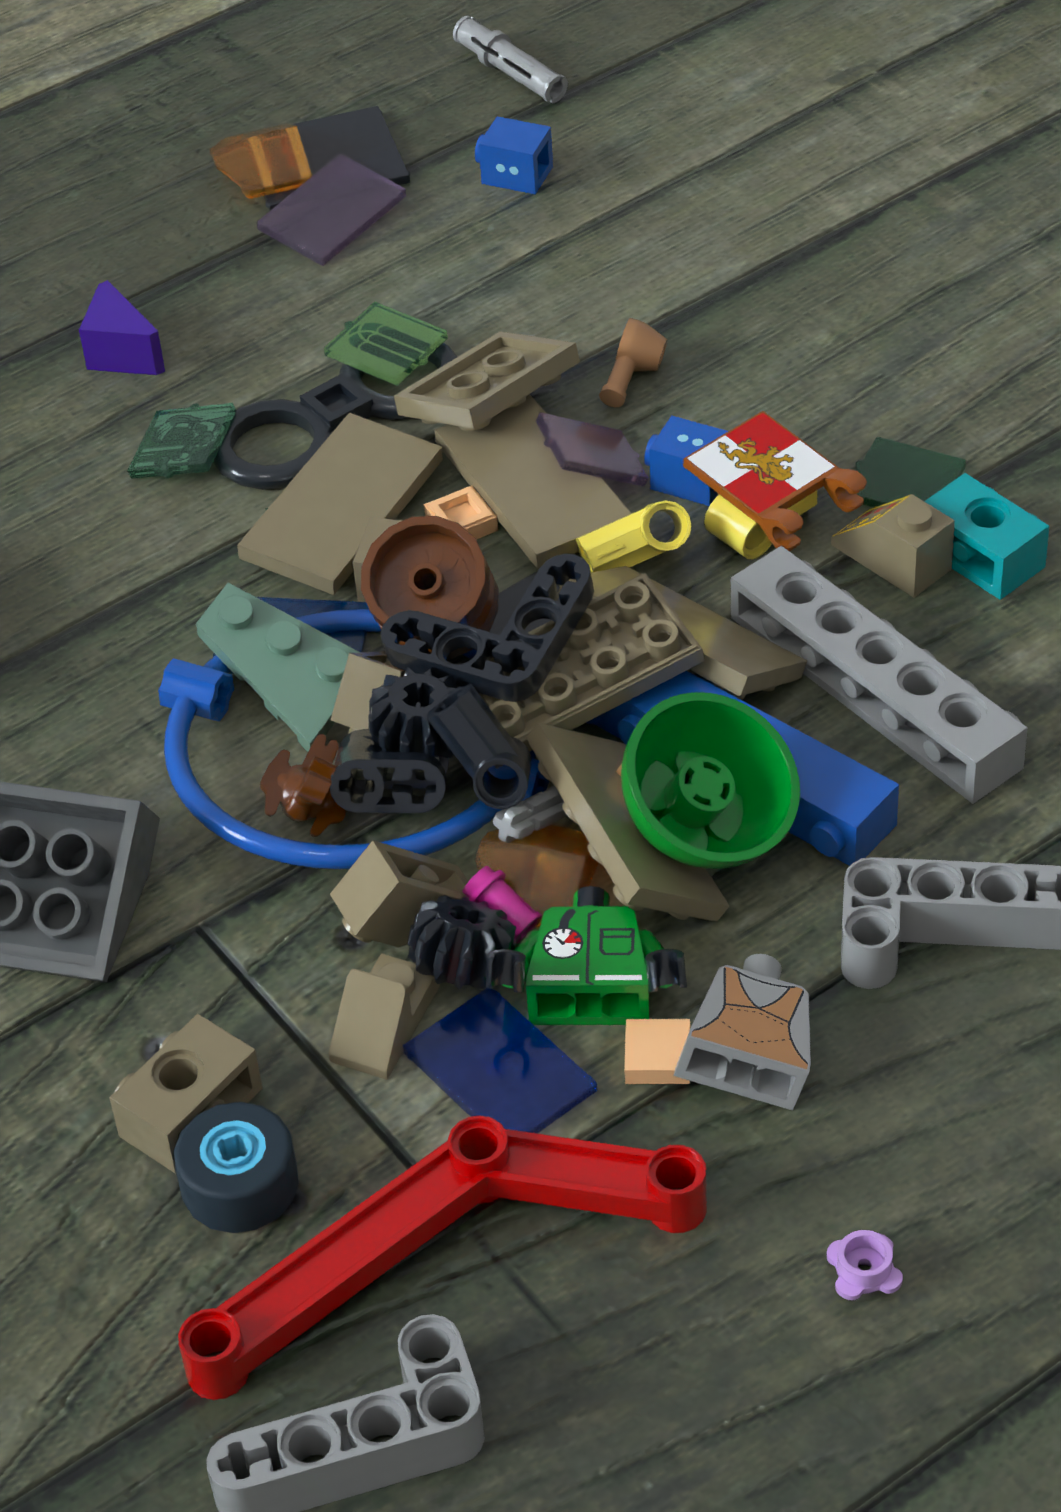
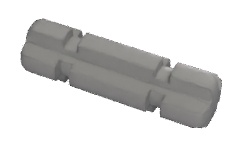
(529, 815)

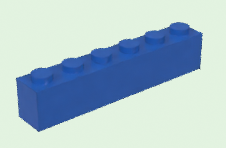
(841, 803)

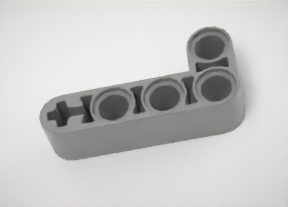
(942, 904)
(244, 1461)

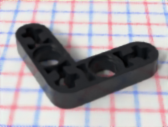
(509, 649)

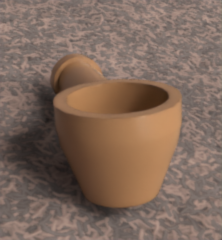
(638, 351)

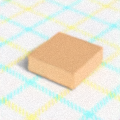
(466, 509)
(654, 1050)

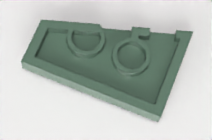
(279, 657)

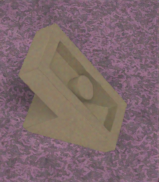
(380, 1015)

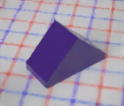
(119, 336)

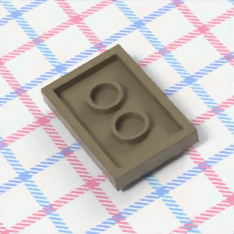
(487, 380)

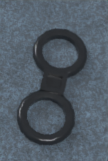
(317, 412)

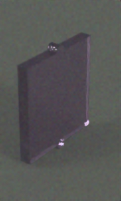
(591, 449)

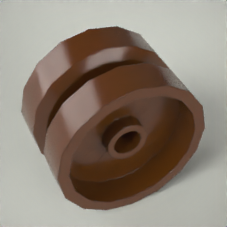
(430, 569)

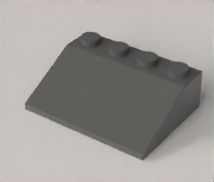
(69, 878)

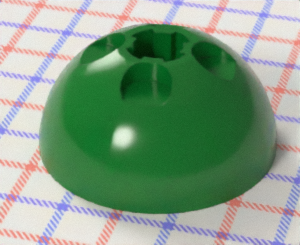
(709, 781)

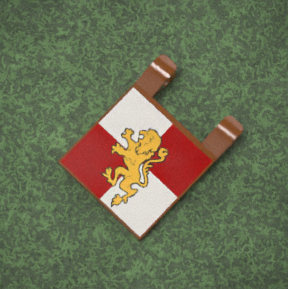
(767, 471)

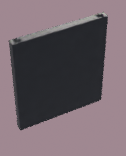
(355, 134)

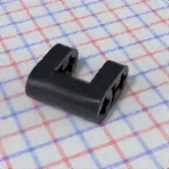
(364, 789)

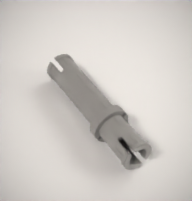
(496, 50)

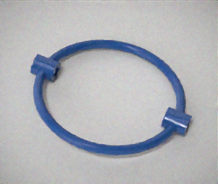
(207, 694)

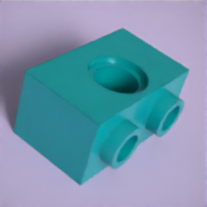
(993, 537)

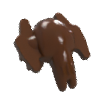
(305, 787)

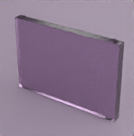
(331, 209)

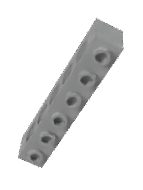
(880, 674)

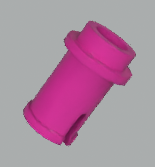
(492, 888)

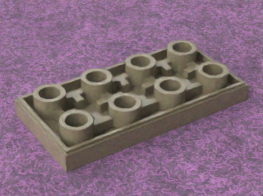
(525, 484)
(326, 507)
(616, 652)
(732, 654)
(593, 797)

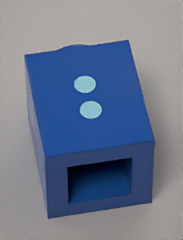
(515, 155)
(666, 457)

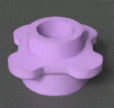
(869, 1249)

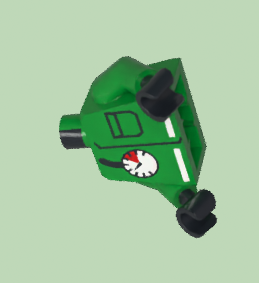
(587, 964)

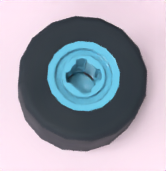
(236, 1167)

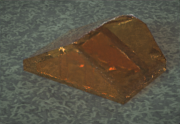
(263, 160)
(542, 866)

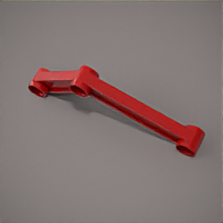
(418, 1207)

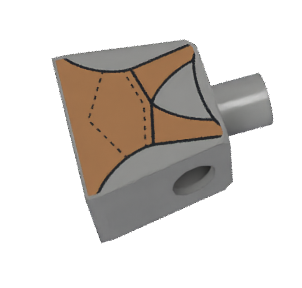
(751, 1035)

